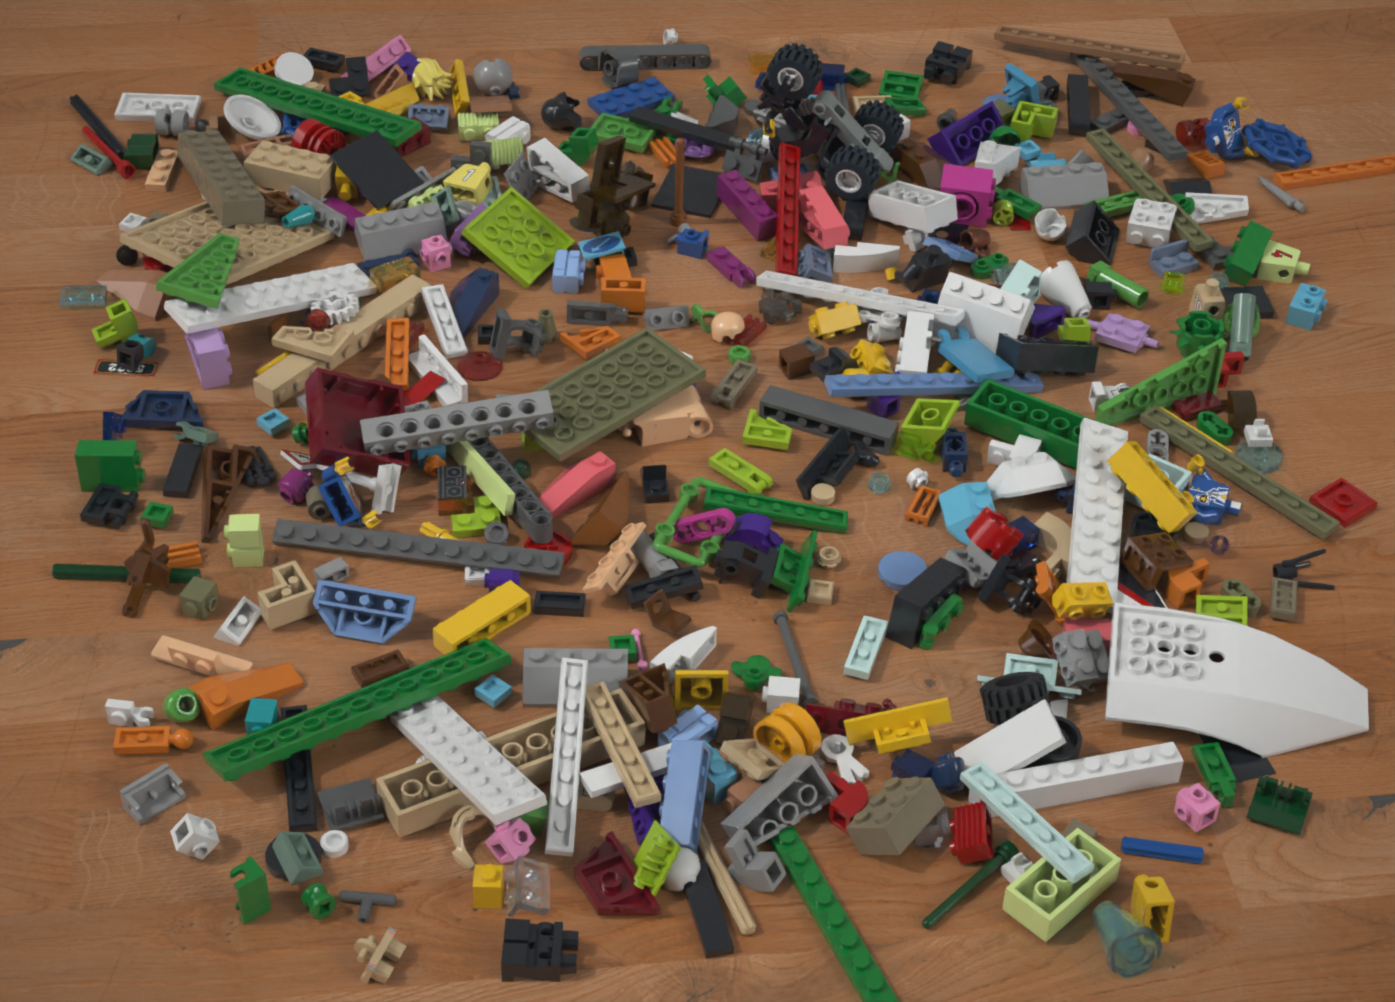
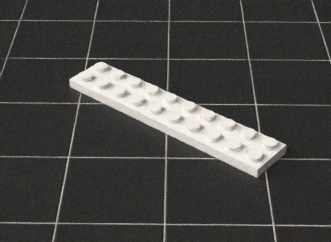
(269, 298)
(1097, 508)
(468, 760)

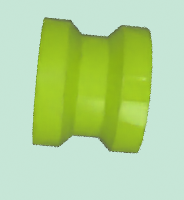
(999, 216)

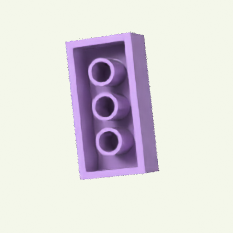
(210, 357)

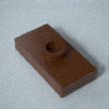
(379, 668)

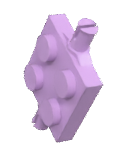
(1123, 333)

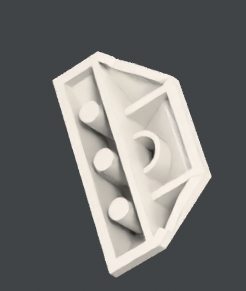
(1028, 476)

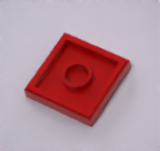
(1343, 502)

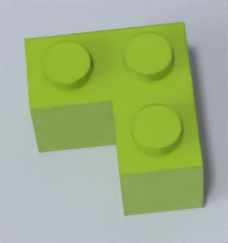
(1034, 120)

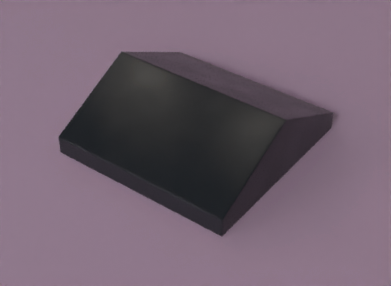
(1189, 185)

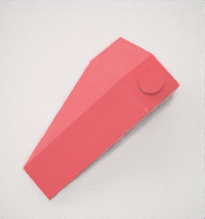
(579, 483)

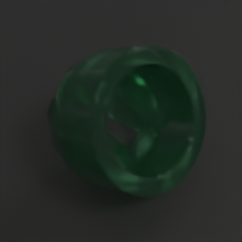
(522, 467)

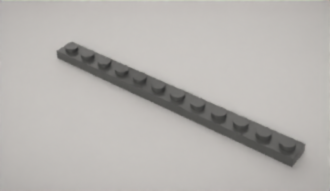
(1131, 107)
(417, 548)

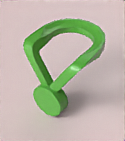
(894, 169)
(698, 314)

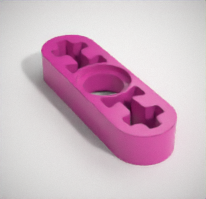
(709, 518)

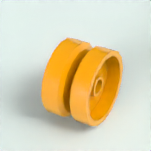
(788, 732)

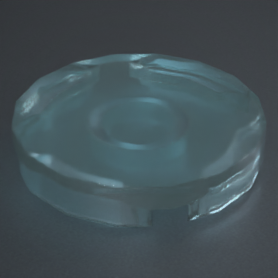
(1261, 458)

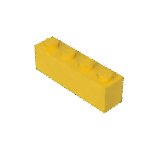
(1152, 487)
(483, 618)

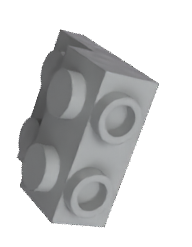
(1081, 657)

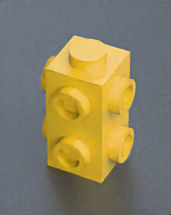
(841, 318)
(1082, 600)

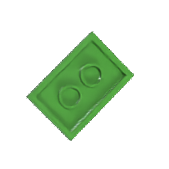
(636, 135)

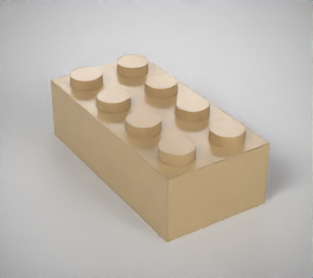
(281, 166)

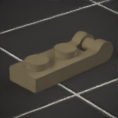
(734, 383)

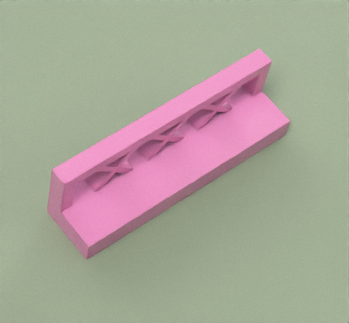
(385, 56)

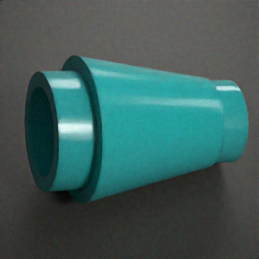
(298, 217)

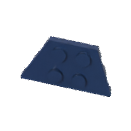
(162, 410)

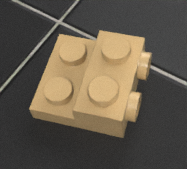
(752, 757)

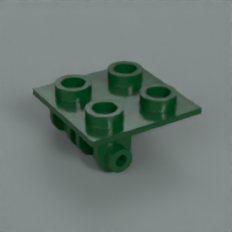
(1279, 805)

